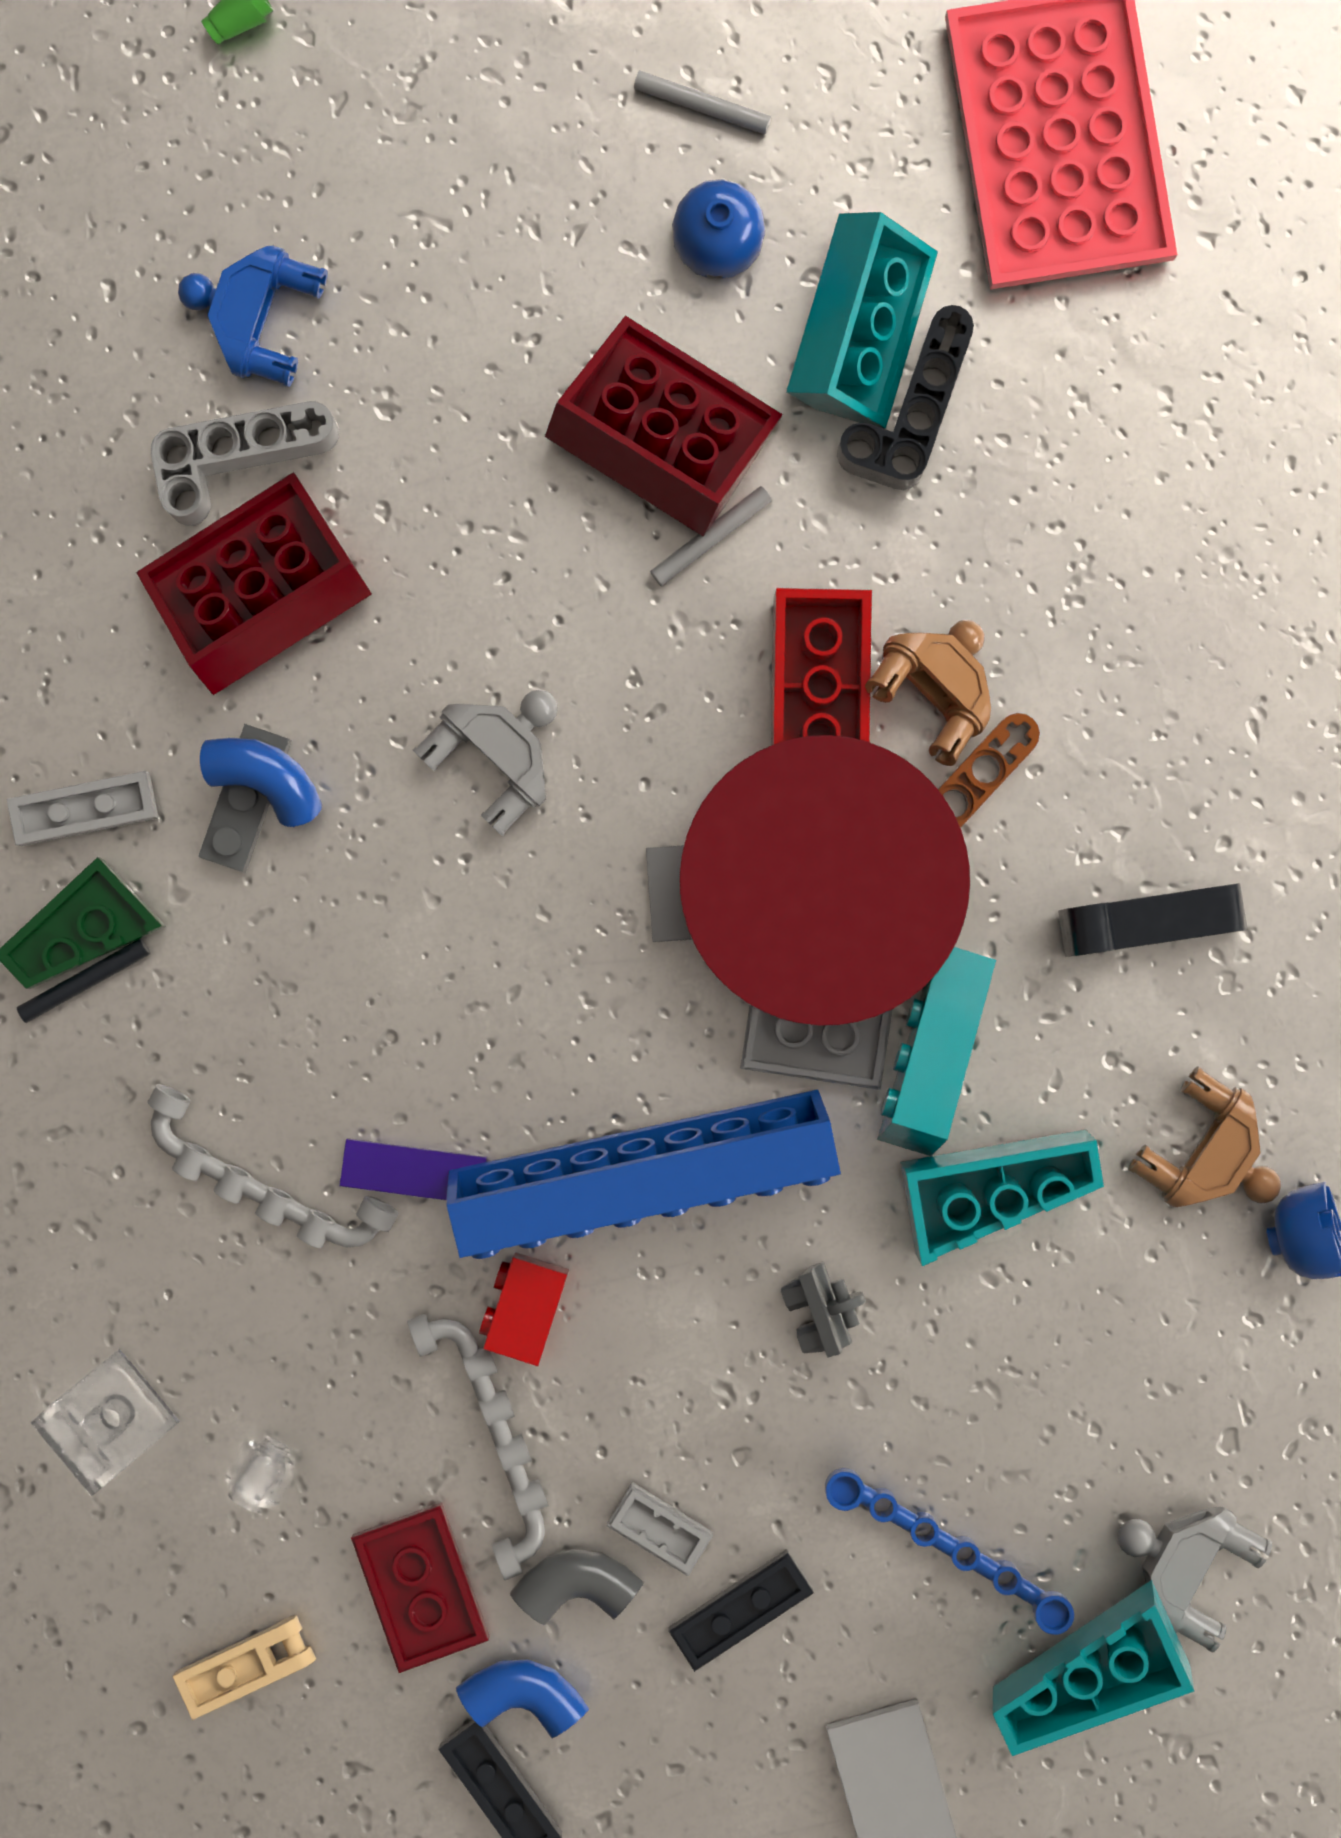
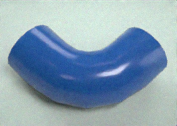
(265, 770)
(523, 1686)

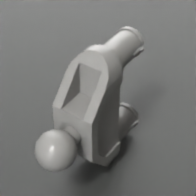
(505, 742)
(1183, 1556)

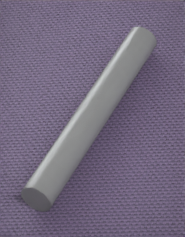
(702, 102)
(719, 529)

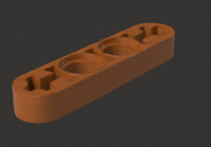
(978, 792)

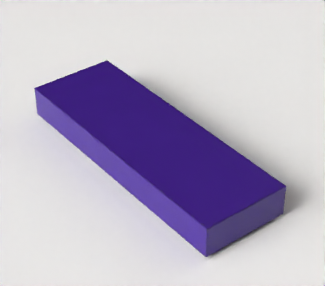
(400, 1168)

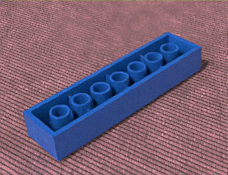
(641, 1174)

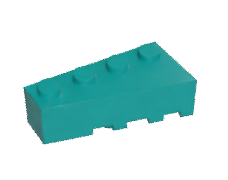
(936, 1055)
(994, 1187)
(1095, 1675)

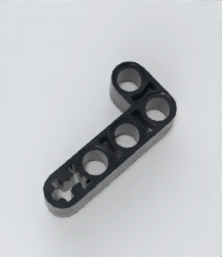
(919, 397)
(1152, 920)

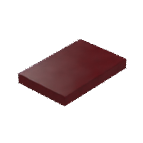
(420, 1587)

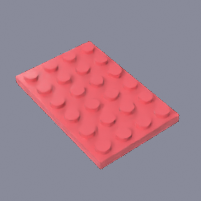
(1060, 138)

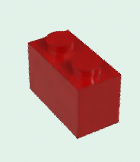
(524, 1309)

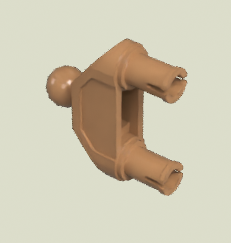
(946, 675)
(1222, 1156)

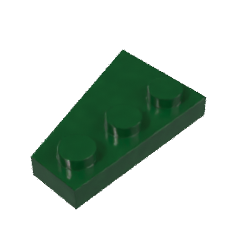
(77, 926)

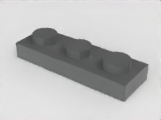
(239, 815)

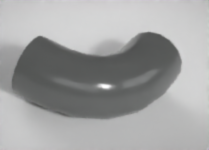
(575, 1576)

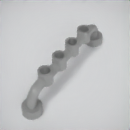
(236, 1182)
(510, 1449)

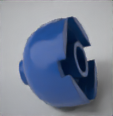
(718, 229)
(1308, 1232)

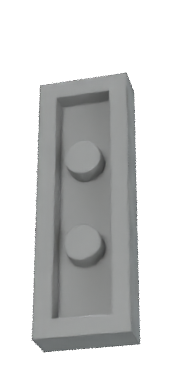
(82, 808)

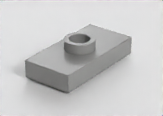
(660, 1529)

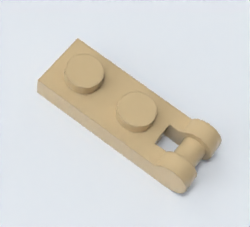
(242, 1668)

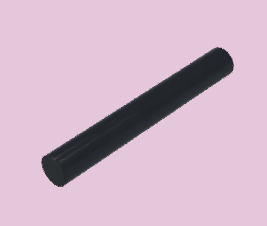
(83, 980)

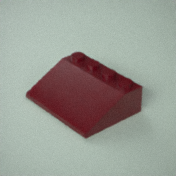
(662, 425)
(252, 584)

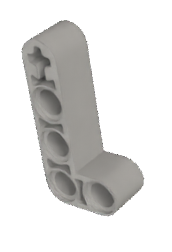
(245, 453)

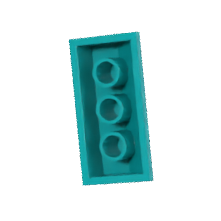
(862, 319)

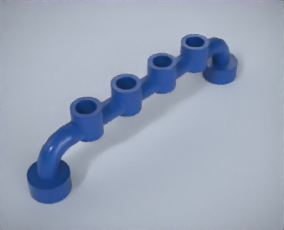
(1050, 1608)

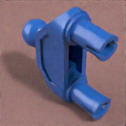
(242, 305)

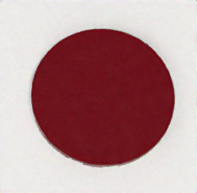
(824, 880)

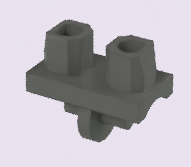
(830, 1307)

